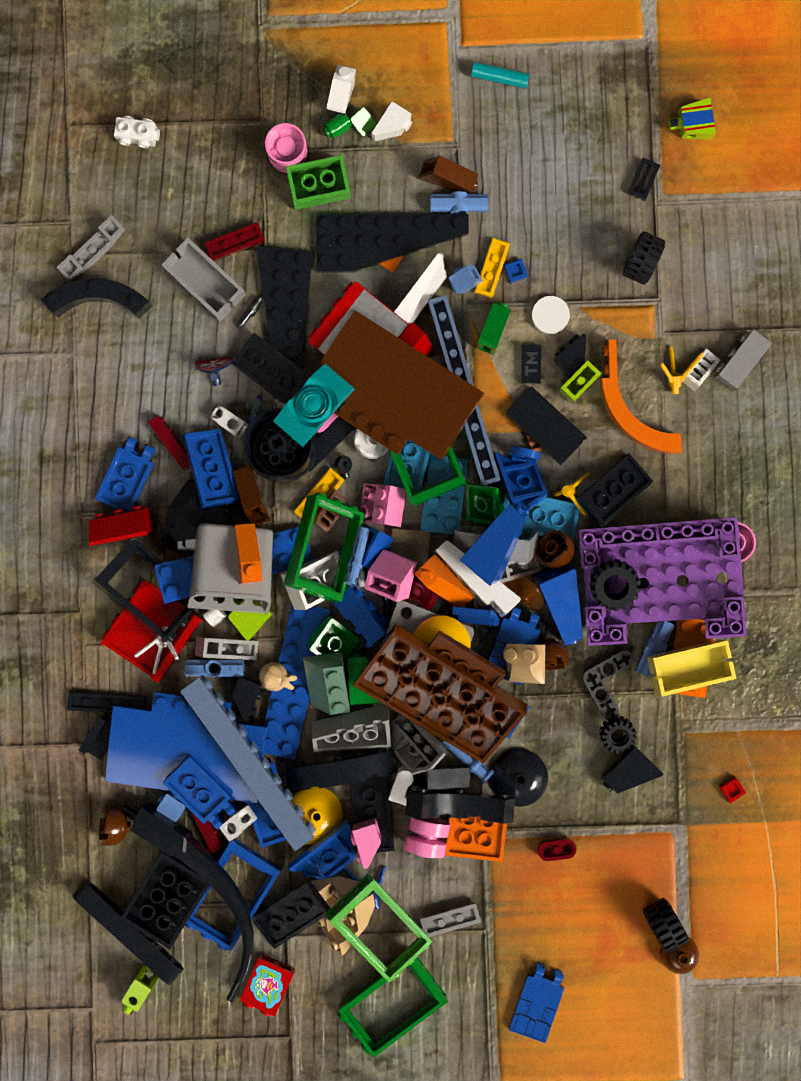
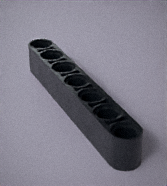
(141, 945)

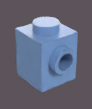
(465, 279)
(170, 806)

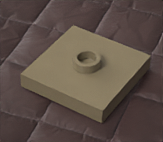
(411, 544)

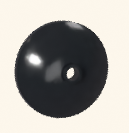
(515, 764)

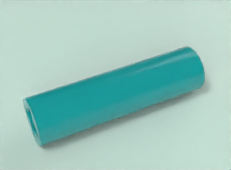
(500, 75)

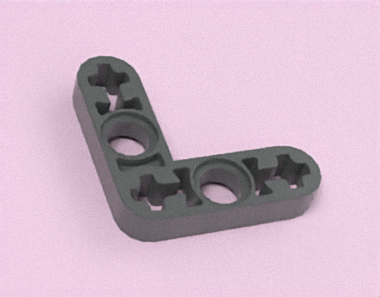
(601, 677)

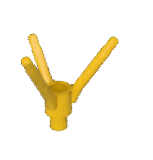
(676, 378)
(569, 491)

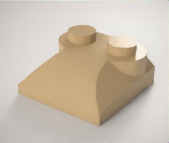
(525, 662)

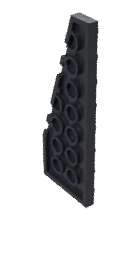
(364, 240)

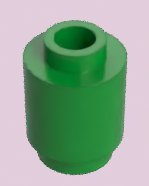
(337, 125)

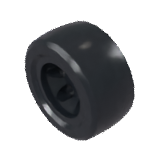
(261, 462)

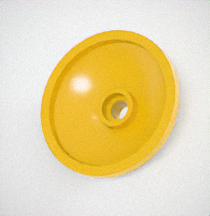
(430, 627)
(325, 804)

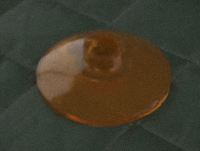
(529, 593)

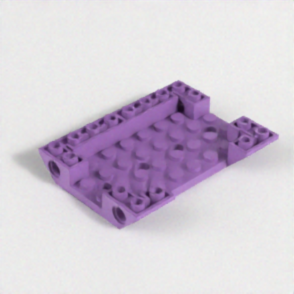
(661, 555)

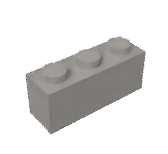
(742, 359)

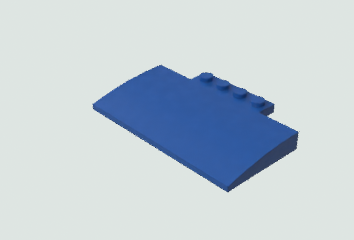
(156, 741)

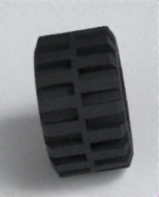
(644, 258)
(619, 600)
(665, 925)

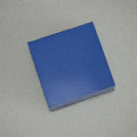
(515, 271)

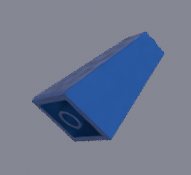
(495, 546)
(561, 601)

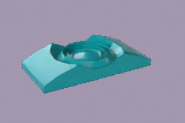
(313, 404)

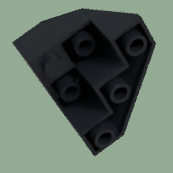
(185, 516)

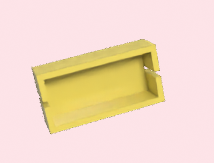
(691, 667)

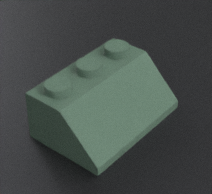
(327, 683)

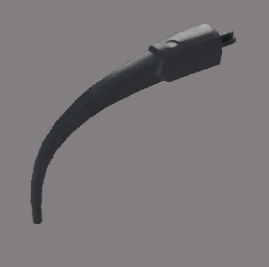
(179, 842)

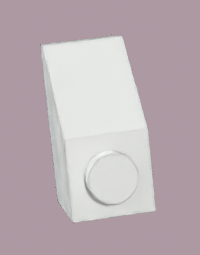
(341, 89)
(392, 123)

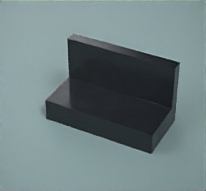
(98, 738)

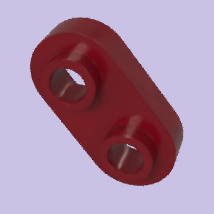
(556, 849)

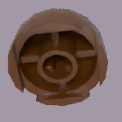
(555, 549)
(555, 654)
(113, 826)
(682, 959)

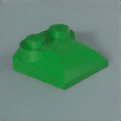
(482, 503)
(332, 638)

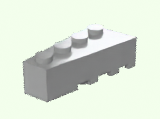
(523, 552)
(353, 730)

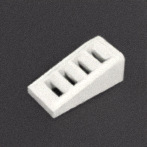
(694, 380)

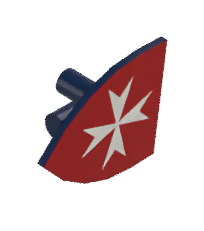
(214, 366)

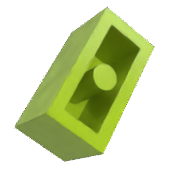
(579, 381)

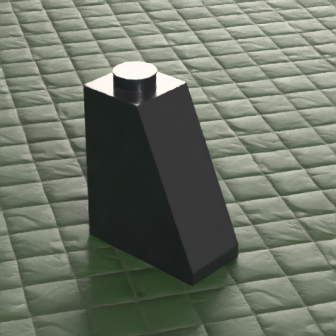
(630, 771)
(444, 777)

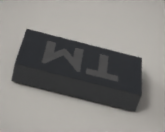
(531, 364)

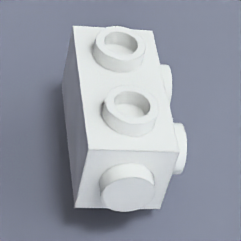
(139, 132)

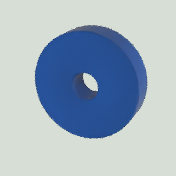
(524, 453)

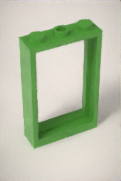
(351, 900)

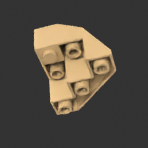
(357, 920)

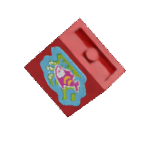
(267, 985)

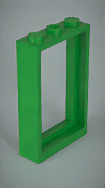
(434, 490)
(311, 587)
(356, 1029)

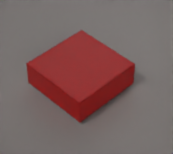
(732, 789)

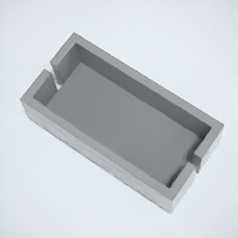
(204, 279)

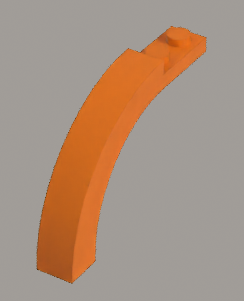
(629, 425)

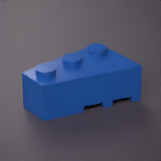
(363, 615)

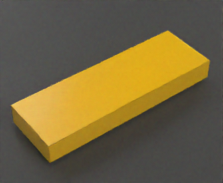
(492, 267)
(325, 485)

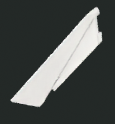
(423, 290)
(496, 595)

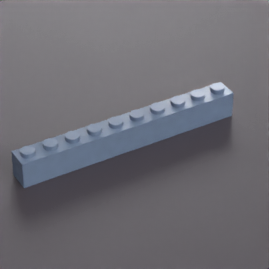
(456, 363)
(248, 762)

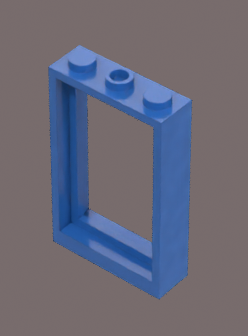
(257, 861)

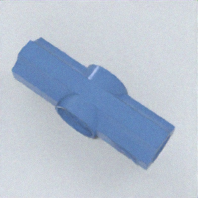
(459, 202)
(654, 645)
(228, 668)

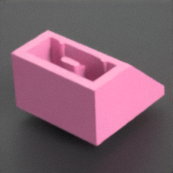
(383, 504)
(391, 576)
(367, 838)

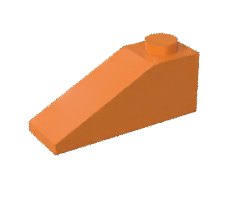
(248, 554)
(442, 581)

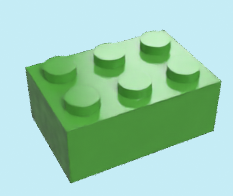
(318, 182)

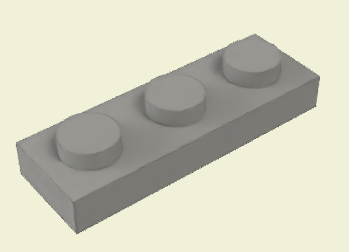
(450, 919)

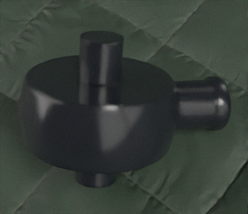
(343, 465)

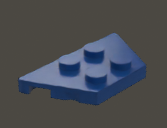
(521, 480)
(326, 855)

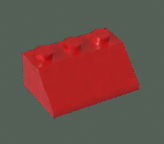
(120, 525)

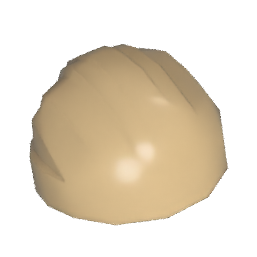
(275, 677)

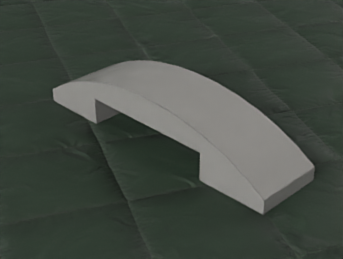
(92, 250)

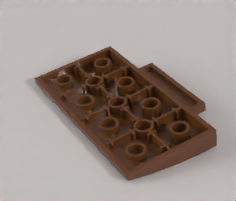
(398, 389)
(443, 690)

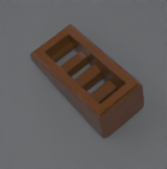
(328, 524)

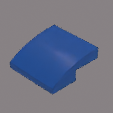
(476, 616)

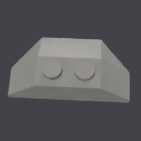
(415, 745)

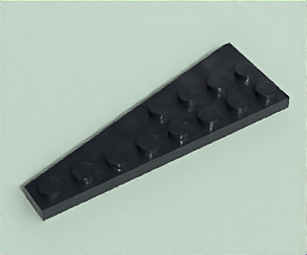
(285, 290)

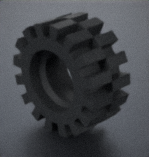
(621, 744)

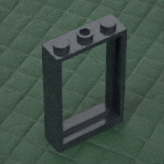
(114, 566)

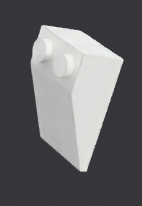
(319, 570)

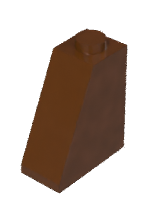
(448, 175)
(251, 495)

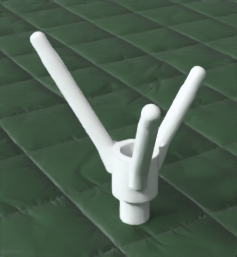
(161, 645)

